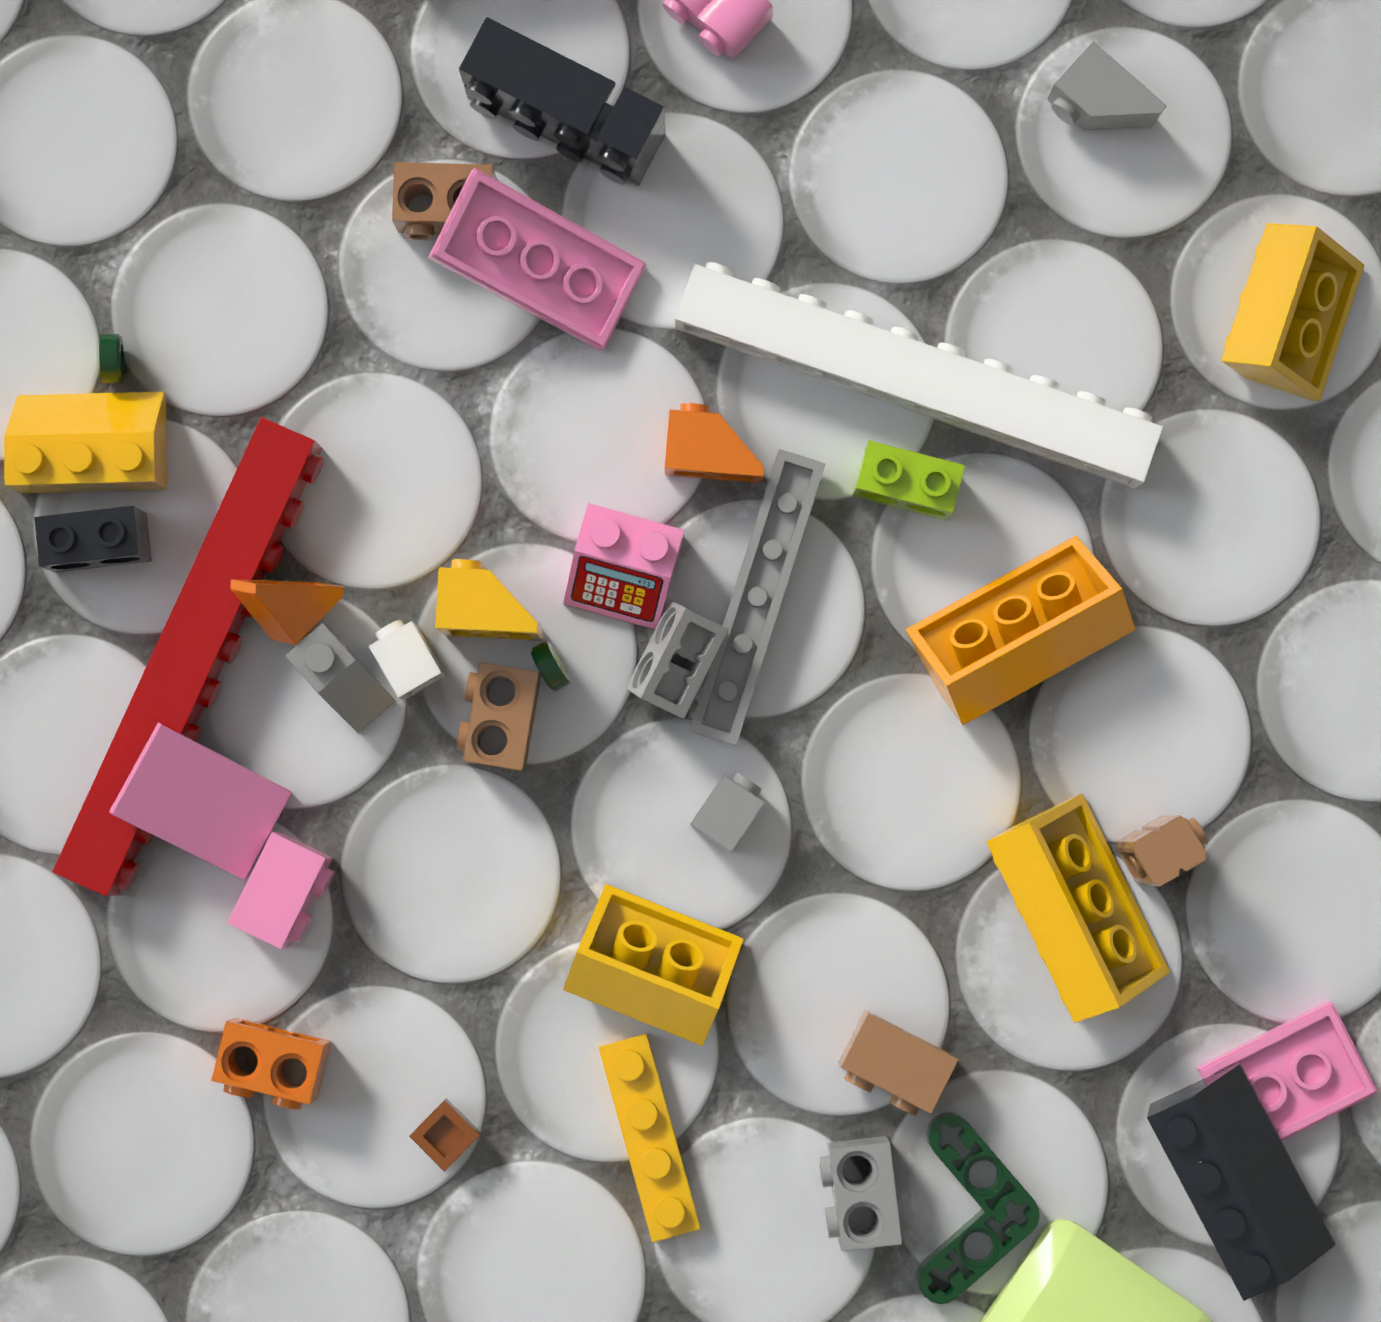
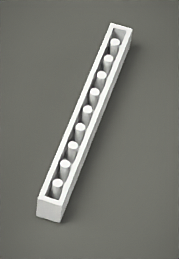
(918, 375)

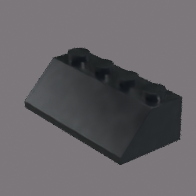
(1241, 1180)

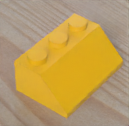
(1293, 310)
(87, 443)
(653, 964)

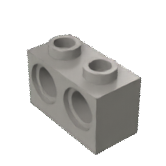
(676, 659)
(873, 1191)

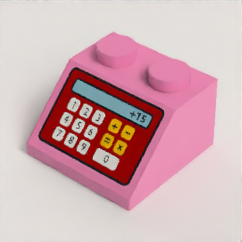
(623, 566)

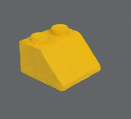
(480, 606)

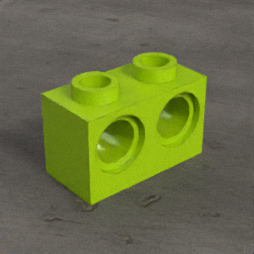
(908, 480)

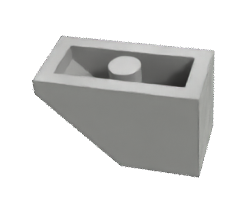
(1103, 95)
(340, 677)

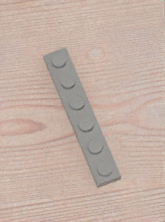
(757, 597)

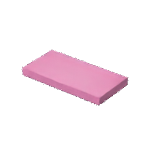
(537, 259)

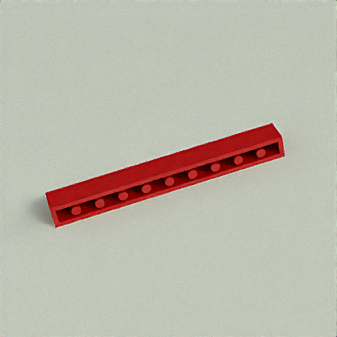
(193, 644)

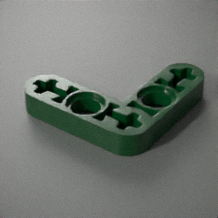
(990, 1199)

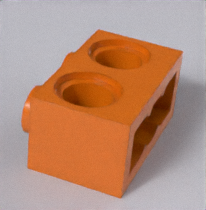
(272, 1049)

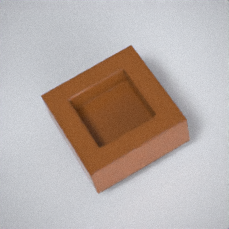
(445, 1134)

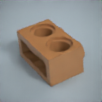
(439, 181)
(514, 718)

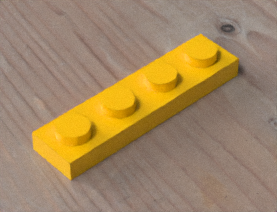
(649, 1137)

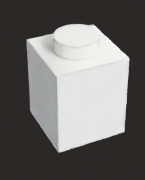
(406, 658)

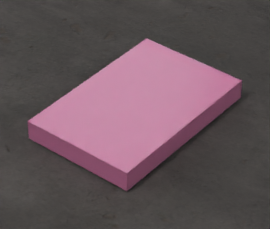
(200, 801)
(1301, 1069)

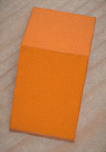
(286, 608)

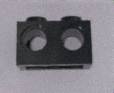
(93, 539)

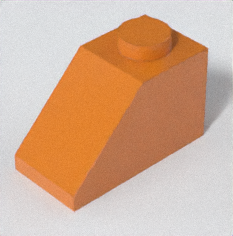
(707, 447)

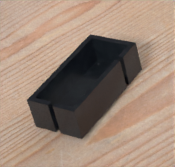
(562, 103)

